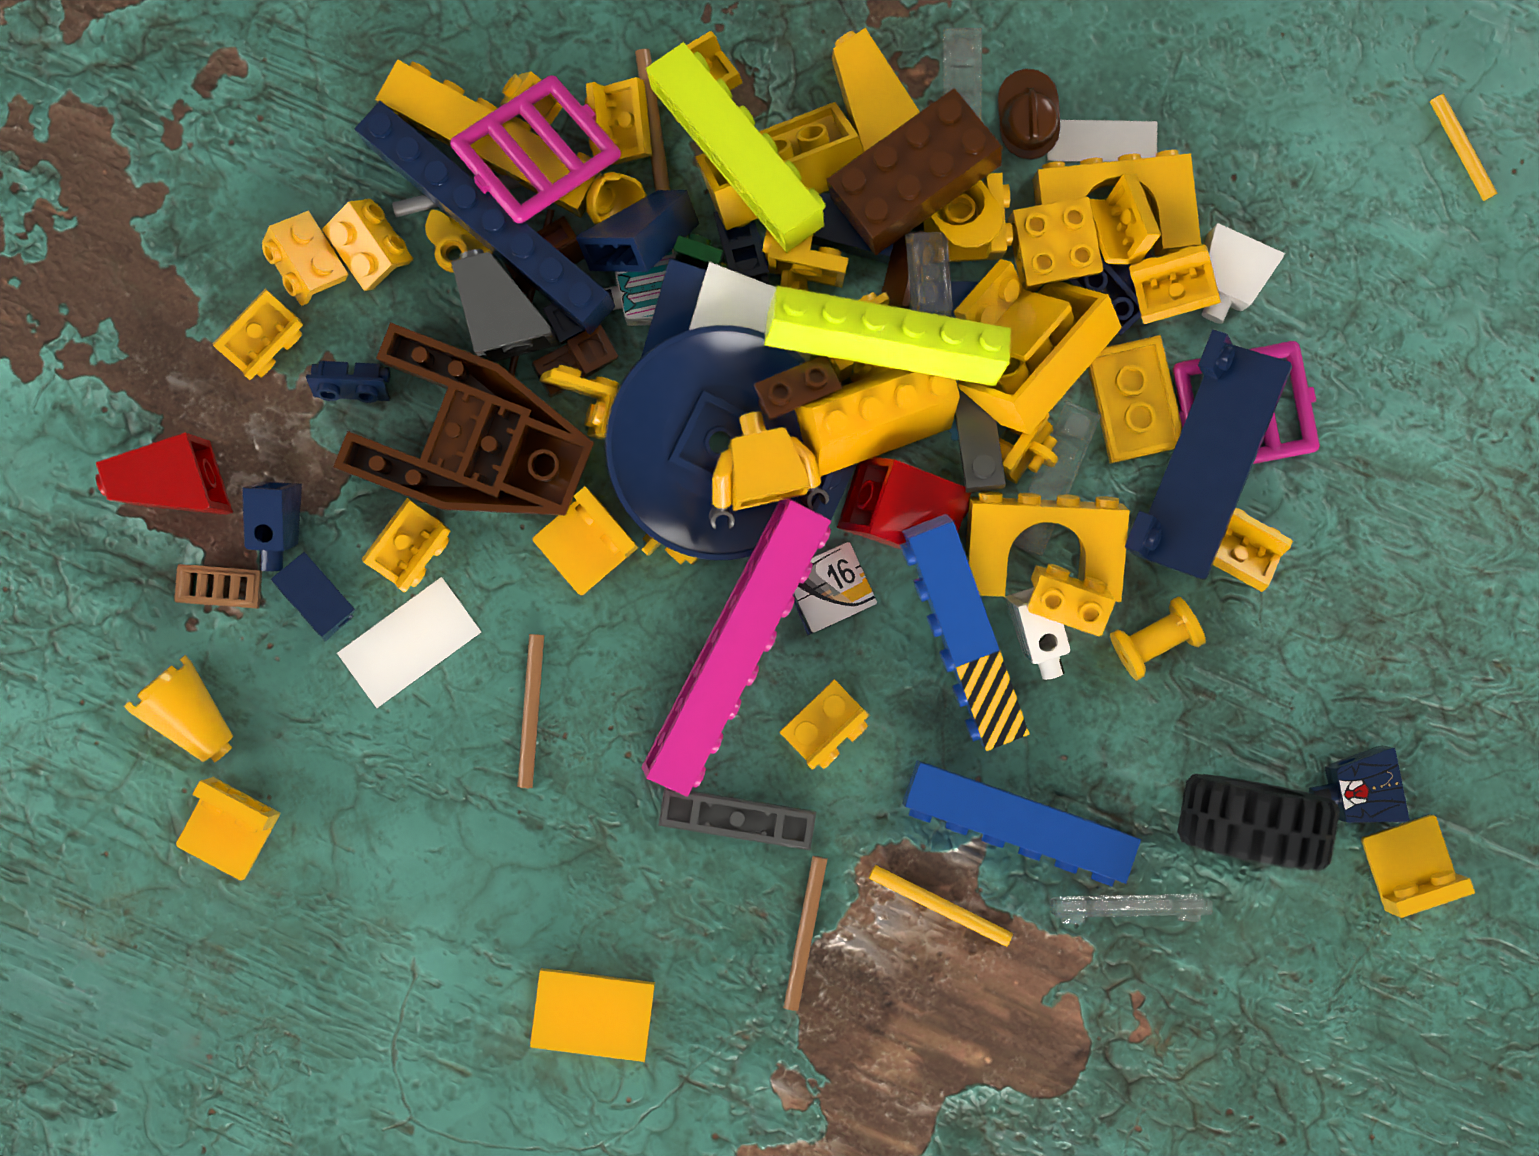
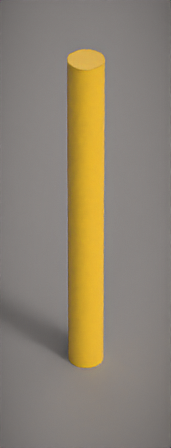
(940, 905)

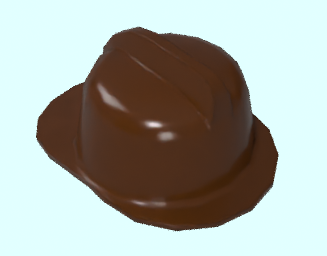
(1029, 113)

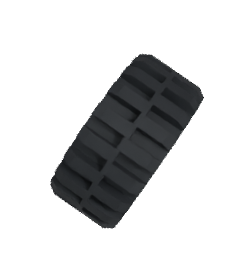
(1258, 822)

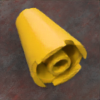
(184, 712)

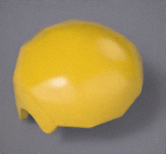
(611, 194)

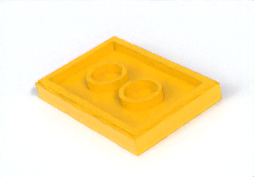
(1135, 399)
(592, 1014)

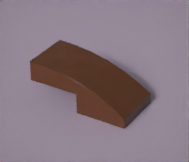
(581, 352)

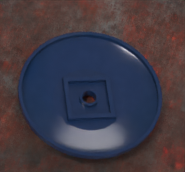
(663, 431)

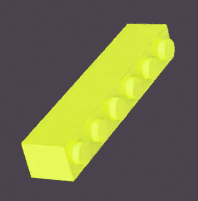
(736, 147)
(887, 336)

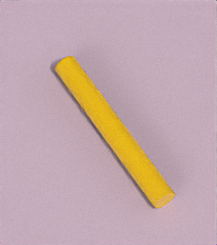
(1463, 147)

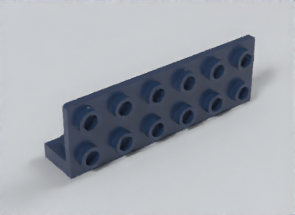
(1210, 458)

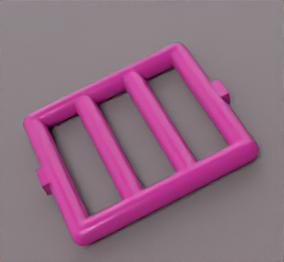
(523, 105)
(1303, 396)

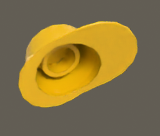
(971, 217)

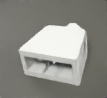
(1239, 269)

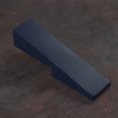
(675, 302)

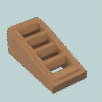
(185, 581)

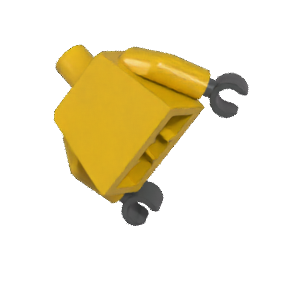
(763, 470)

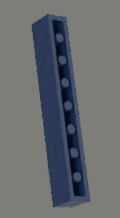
(485, 218)

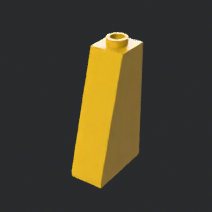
(870, 88)

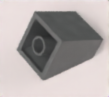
(497, 311)

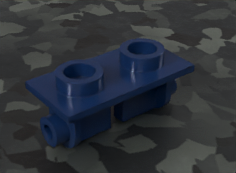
(332, 382)

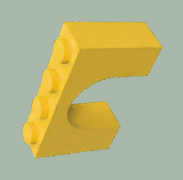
(1164, 179)
(998, 521)

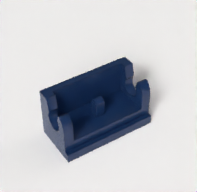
(314, 596)

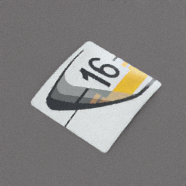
(834, 588)

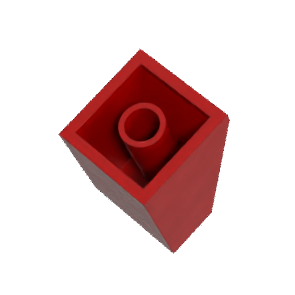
(166, 475)
(896, 496)

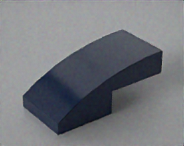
(742, 249)

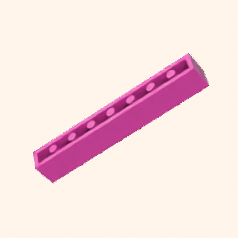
(735, 646)

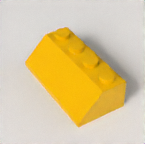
(814, 142)
(1035, 386)
(876, 416)

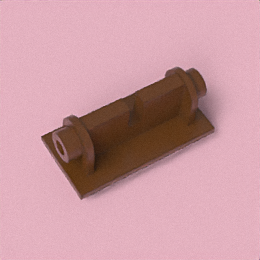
(797, 387)

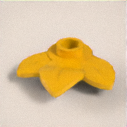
(448, 235)

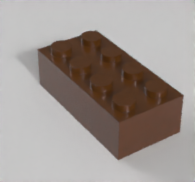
(915, 171)

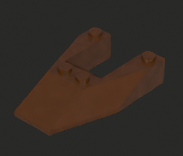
(489, 444)

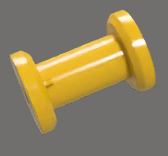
(1158, 638)

